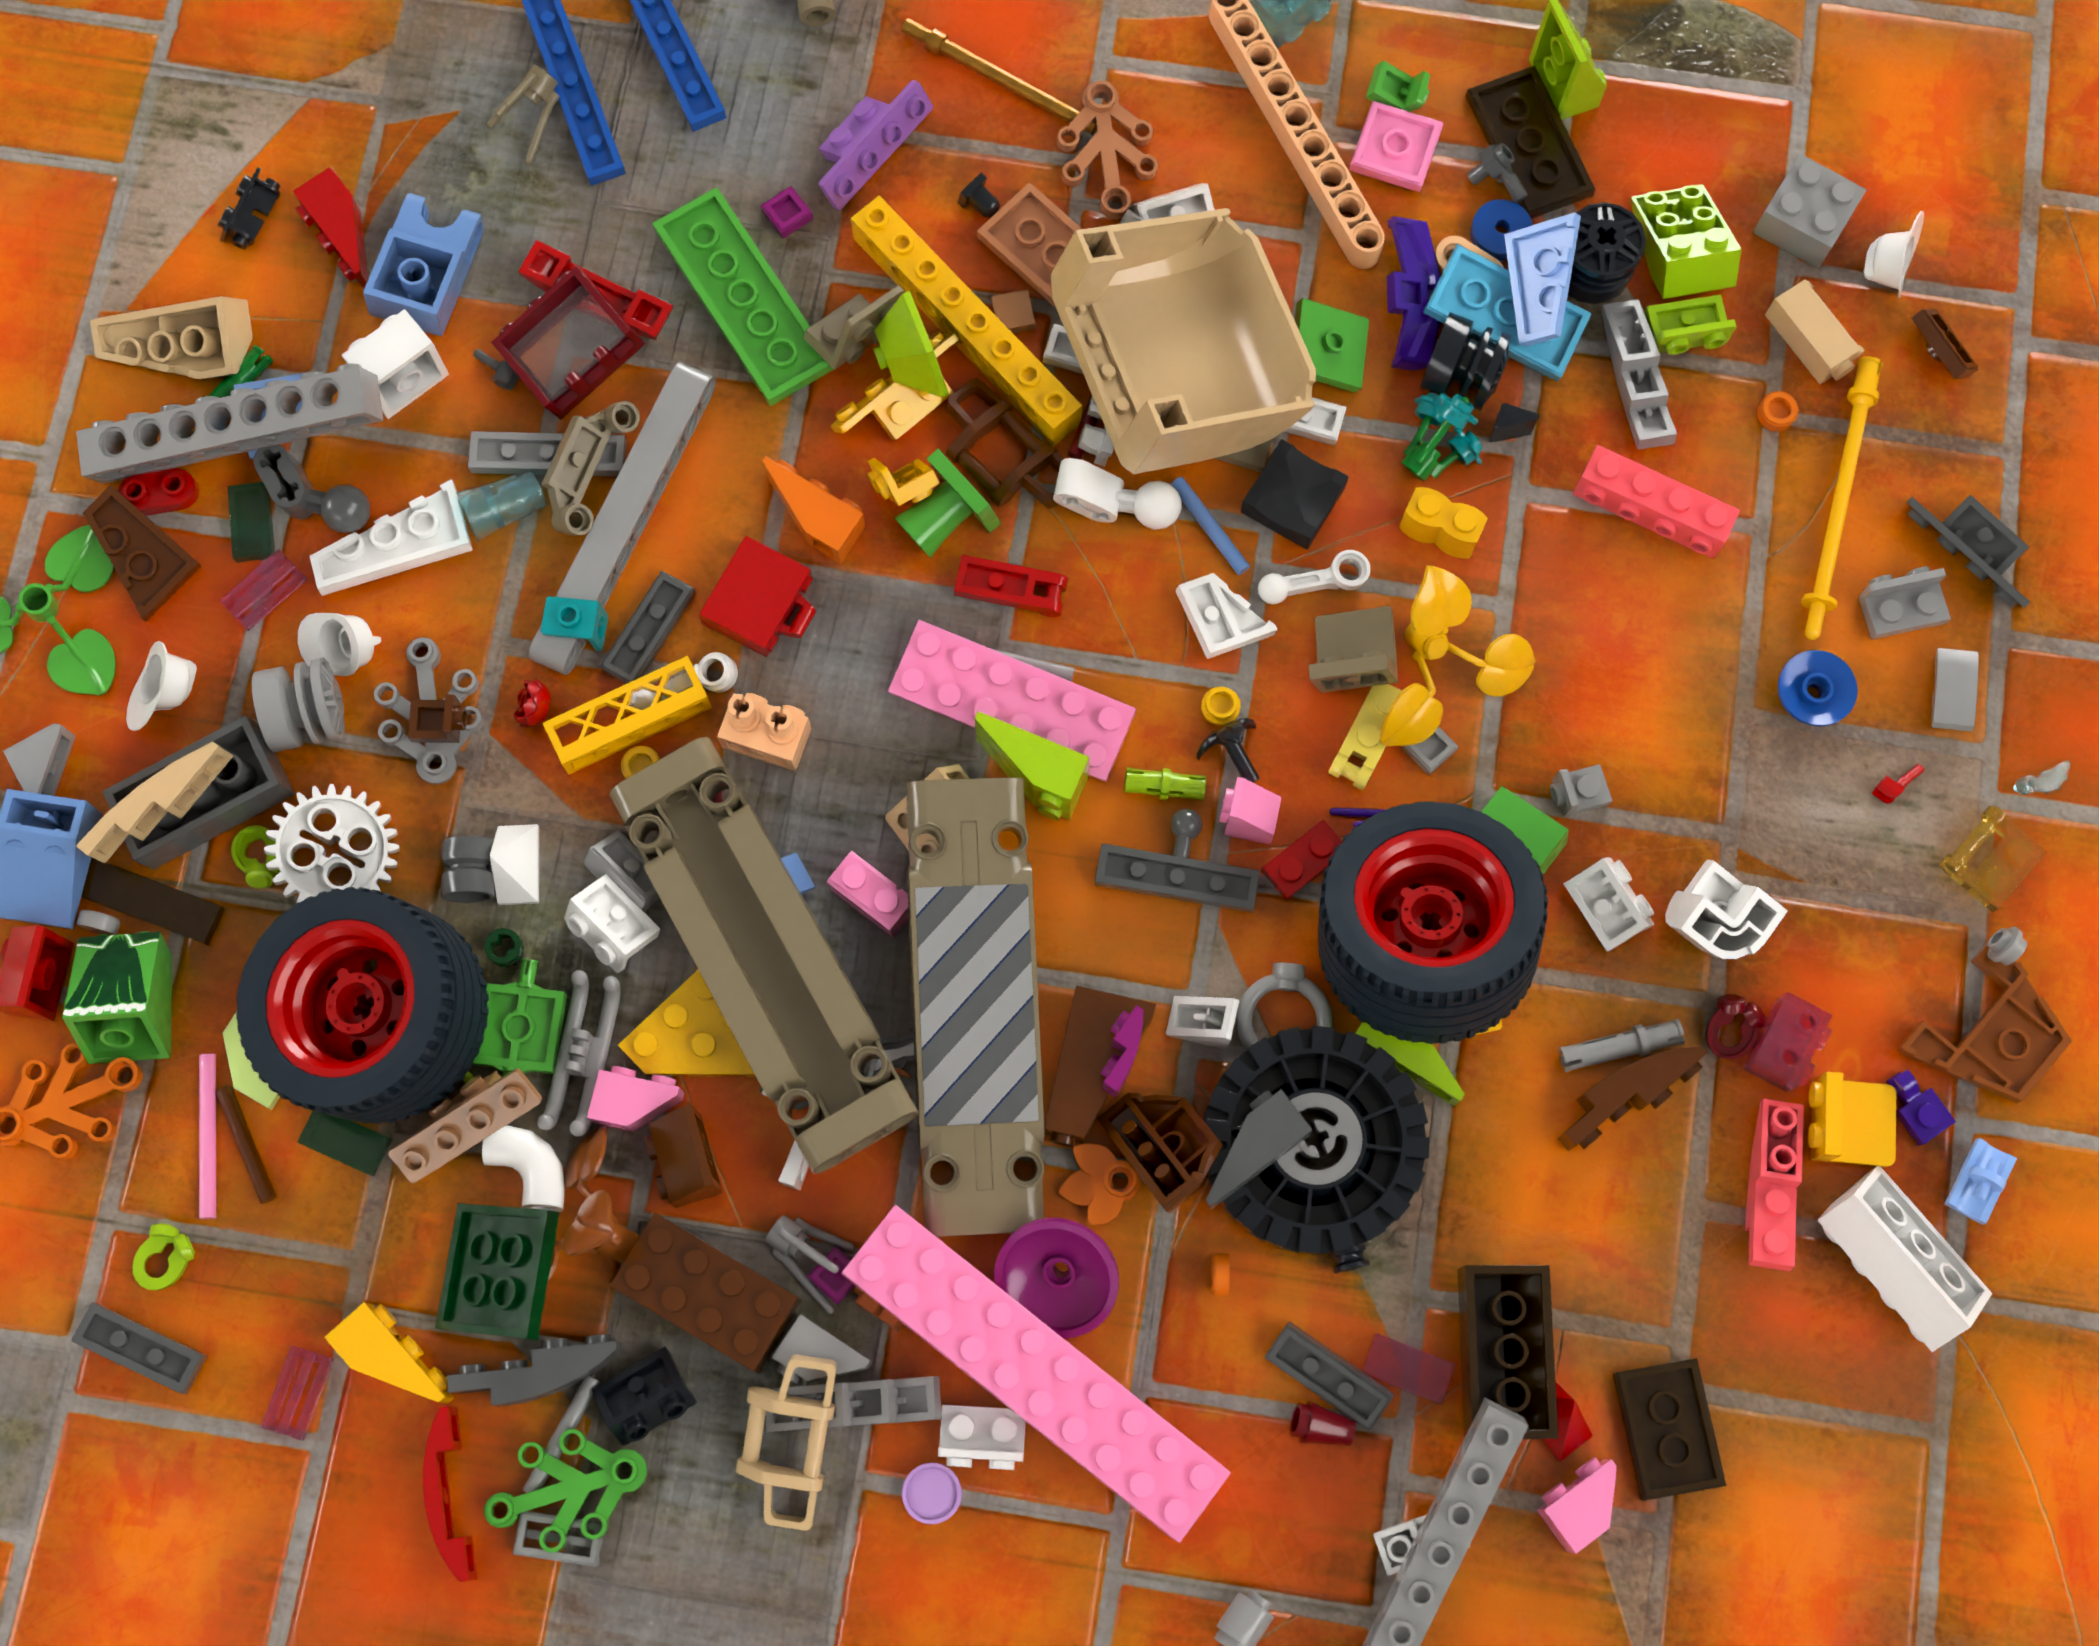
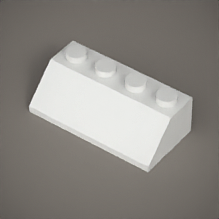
(1905, 1259)

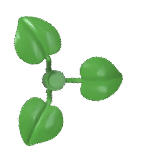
(87, 660)

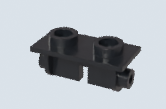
(240, 221)

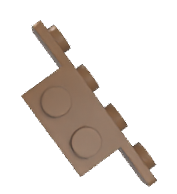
(464, 1121)

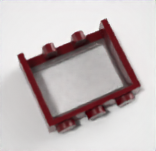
(567, 342)

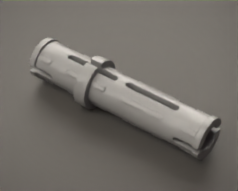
(1613, 1047)

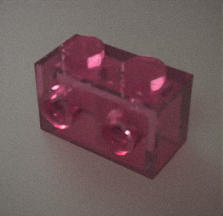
(1789, 1042)

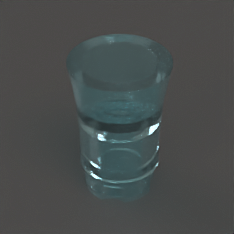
(500, 503)

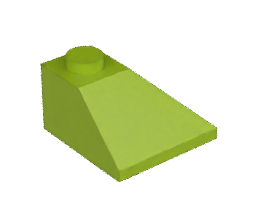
(907, 349)

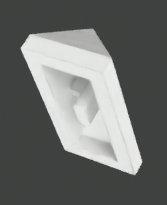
(516, 864)

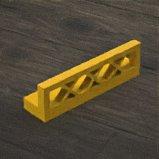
(633, 728)

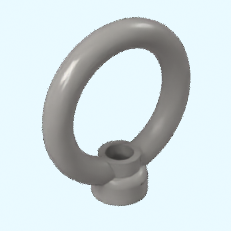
(1284, 978)

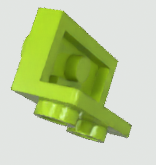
(1690, 324)

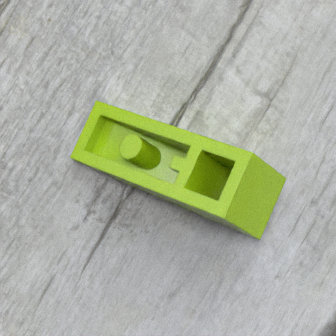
(1419, 1061)

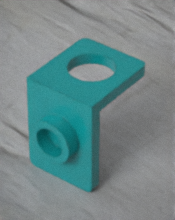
(575, 620)

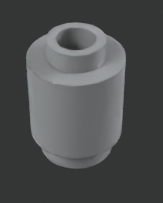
(1244, 1620)

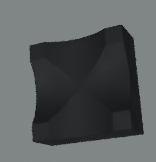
(1294, 494)

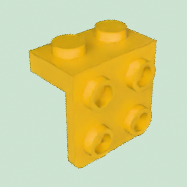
(1852, 1121)

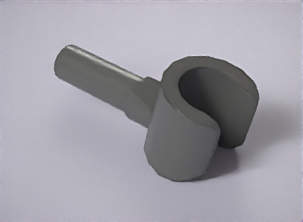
(504, 374)

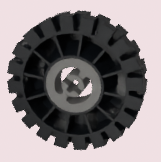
(1371, 1114)

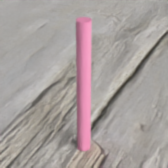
(207, 1136)

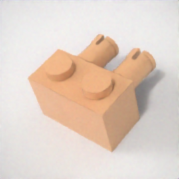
(764, 730)

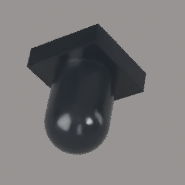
(979, 197)

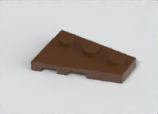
(141, 553)

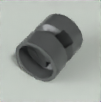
(468, 874)

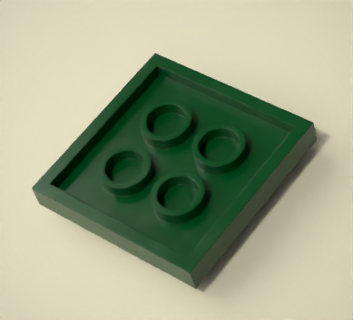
(497, 1270)

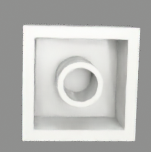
(401, 360)

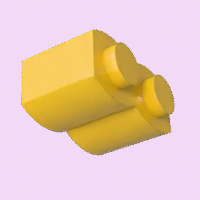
(1436, 520)

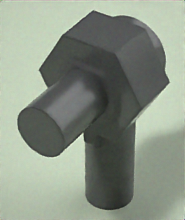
(1497, 162)

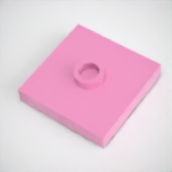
(1396, 146)

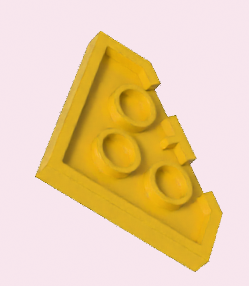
(687, 1037)

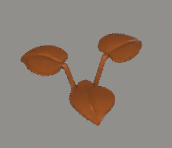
(595, 1225)

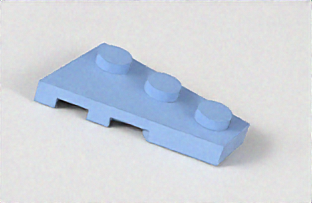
(1540, 276)

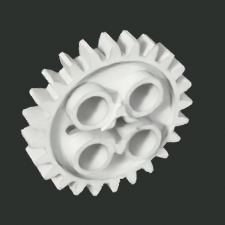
(351, 818)

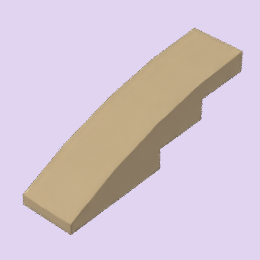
(169, 791)

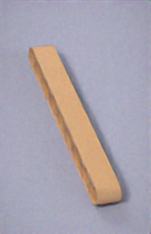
(1298, 139)

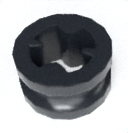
(1349, 1259)

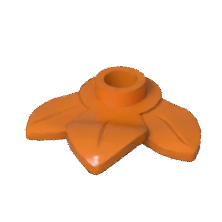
(1094, 1186)

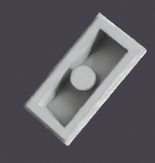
(1179, 202)

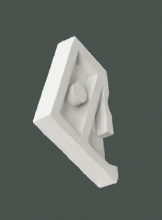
(1220, 616)

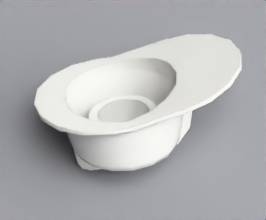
(1891, 256)
(339, 639)
(161, 686)

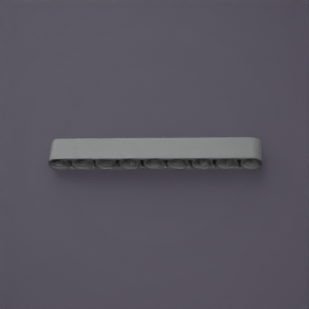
(629, 505)

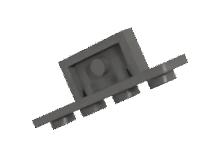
(1981, 539)

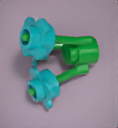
(1442, 412)

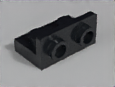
(643, 1397)

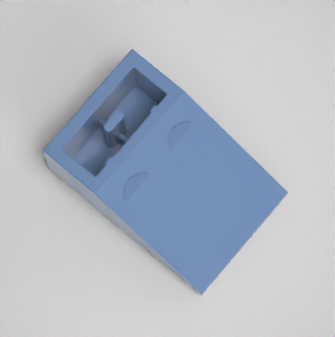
(39, 857)

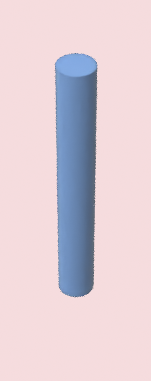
(1210, 526)

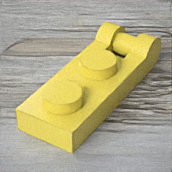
(1364, 737)

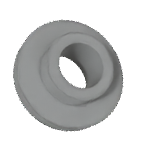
(2006, 945)

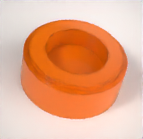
(1777, 411)
(1220, 1274)

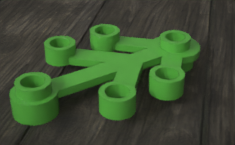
(574, 1488)

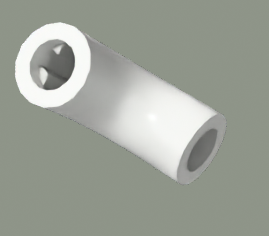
(535, 1163)

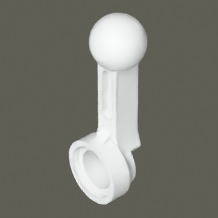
(1275, 588)
(644, 698)

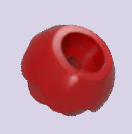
(532, 703)

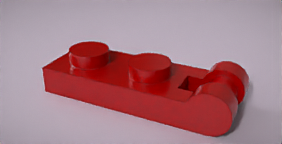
(1010, 585)

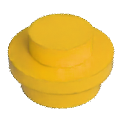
(1220, 706)

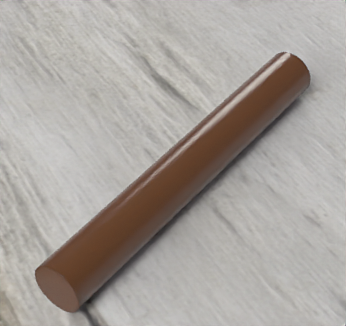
(246, 1144)

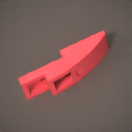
(1773, 1185)

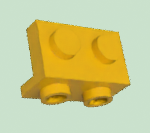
(907, 483)

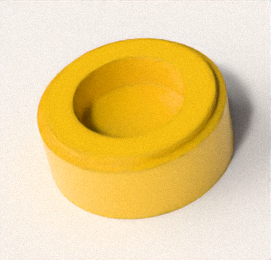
(637, 760)

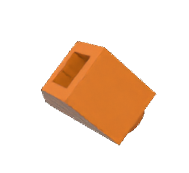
(822, 519)

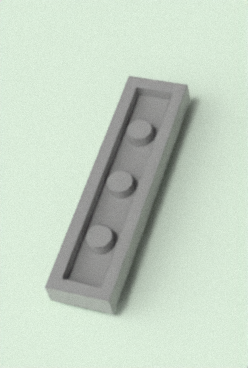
(533, 452)

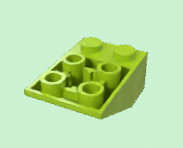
(1686, 241)

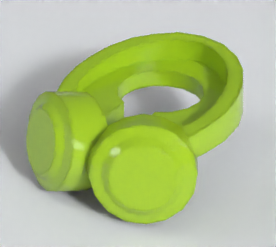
(256, 873)
(160, 1236)

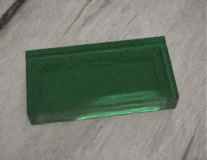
(250, 522)
(345, 1142)

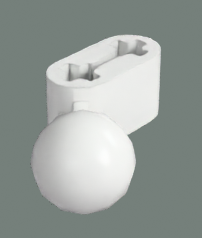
(1101, 496)

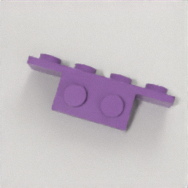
(869, 140)

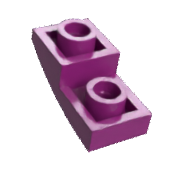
(1127, 1038)

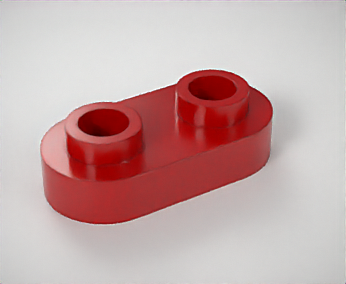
(156, 492)

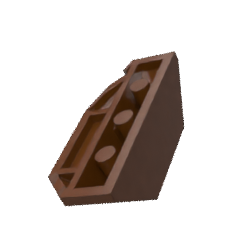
(1163, 1144)

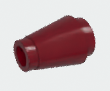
(1321, 1426)

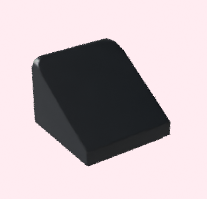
(1512, 423)

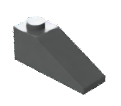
(1264, 1138)

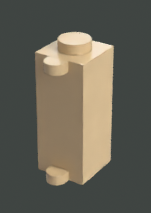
(1813, 332)

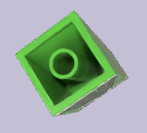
(121, 997)

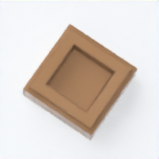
(1014, 311)

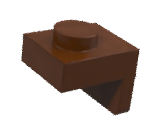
(437, 720)

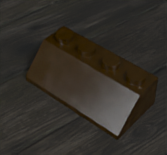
(1508, 1343)

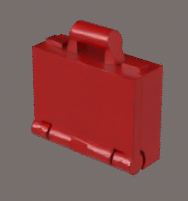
(759, 597)

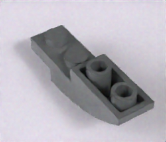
(552, 1371)

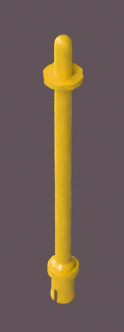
(1862, 397)

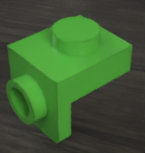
(1397, 88)

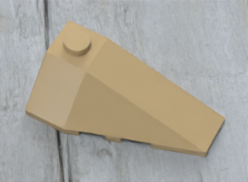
(185, 339)

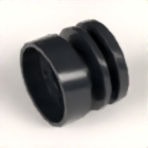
(1605, 252)
(1466, 361)

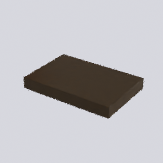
(1669, 1429)

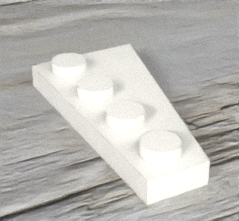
(412, 538)

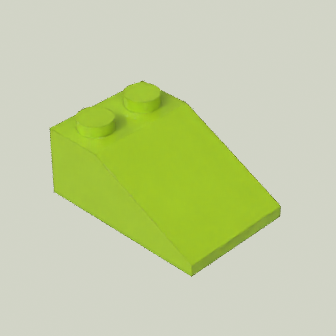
(1566, 64)
(1050, 771)

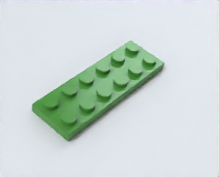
(742, 295)

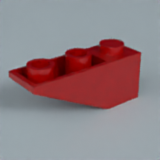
(338, 218)

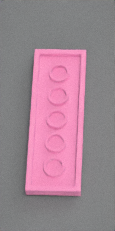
(966, 677)

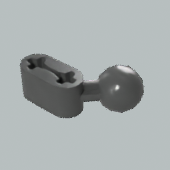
(342, 507)

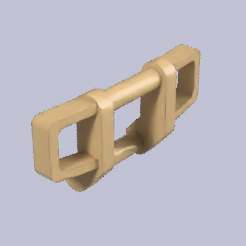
(820, 1412)

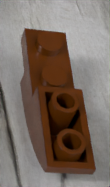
(1640, 1082)

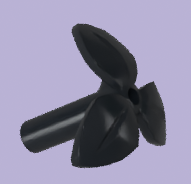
(1231, 737)

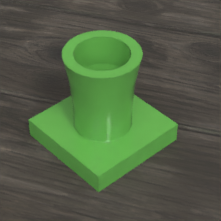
(946, 508)

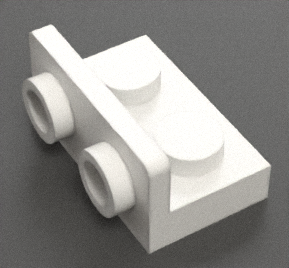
(1610, 902)
(609, 922)
(981, 1434)

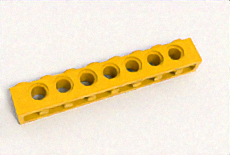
(958, 310)

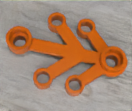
(58, 1102)

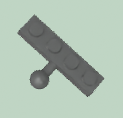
(1178, 875)

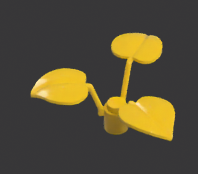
(1441, 604)

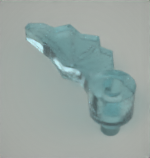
(2046, 781)

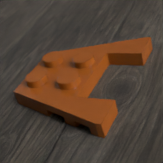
(2007, 1045)

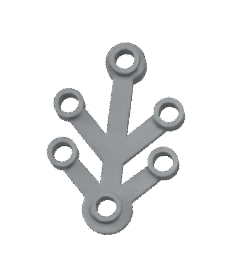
(427, 691)

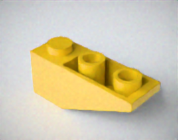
(376, 1349)

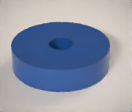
(1497, 214)

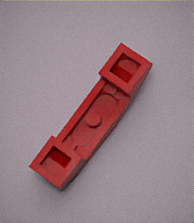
(640, 310)
(444, 1438)

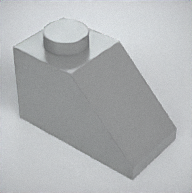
(811, 1340)

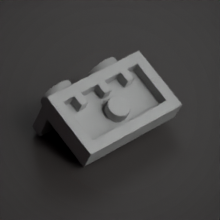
(1904, 602)

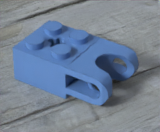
(423, 266)

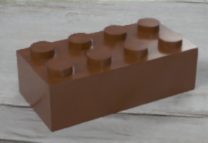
(706, 1293)

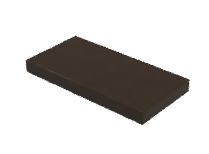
(1524, 118)

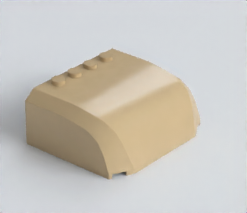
(1182, 338)

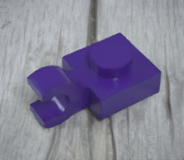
(1921, 1112)

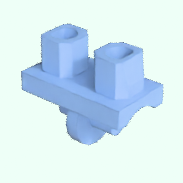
(1980, 1181)

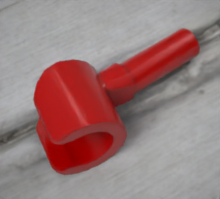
(1888, 789)

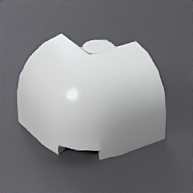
(1723, 913)

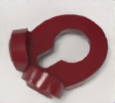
(1728, 1007)

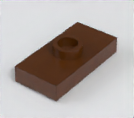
(1944, 344)

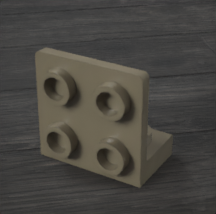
(850, 328)
(1355, 650)

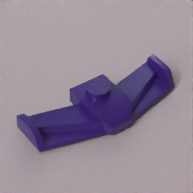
(1410, 292)

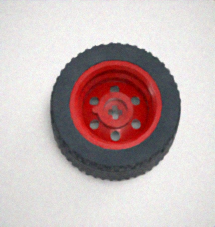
(1410, 870)
(319, 969)

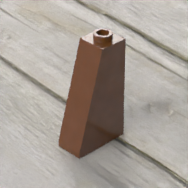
(1086, 1049)

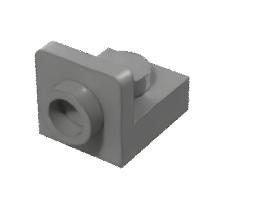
(1580, 790)

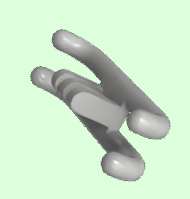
(581, 1052)

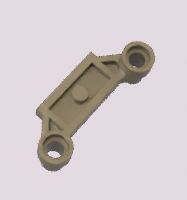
(577, 461)

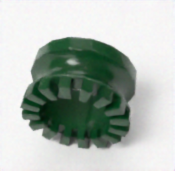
(495, 939)

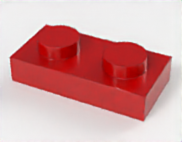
(1302, 860)

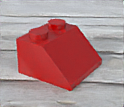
(33, 972)

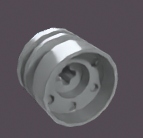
(290, 706)

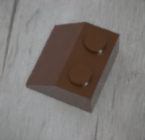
(683, 1157)

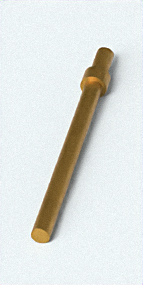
(938, 43)

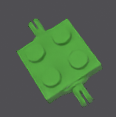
(522, 1025)

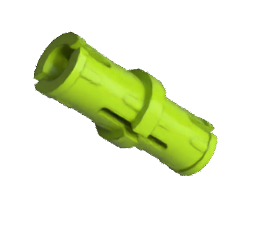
(1164, 784)

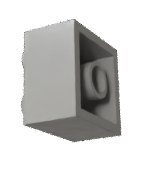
(1809, 211)

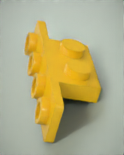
(895, 404)

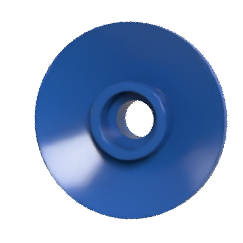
(1829, 676)

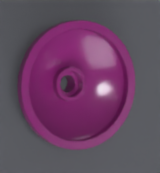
(1063, 1300)

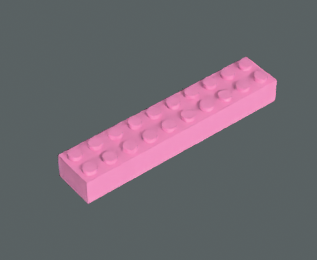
(1036, 1373)

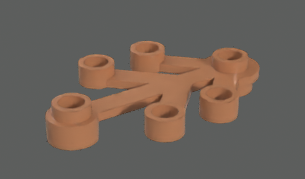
(1107, 144)

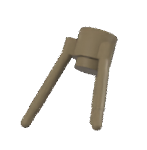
(536, 87)

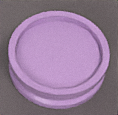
(931, 1493)

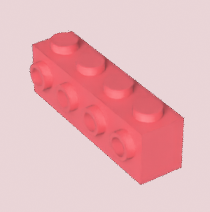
(1656, 502)

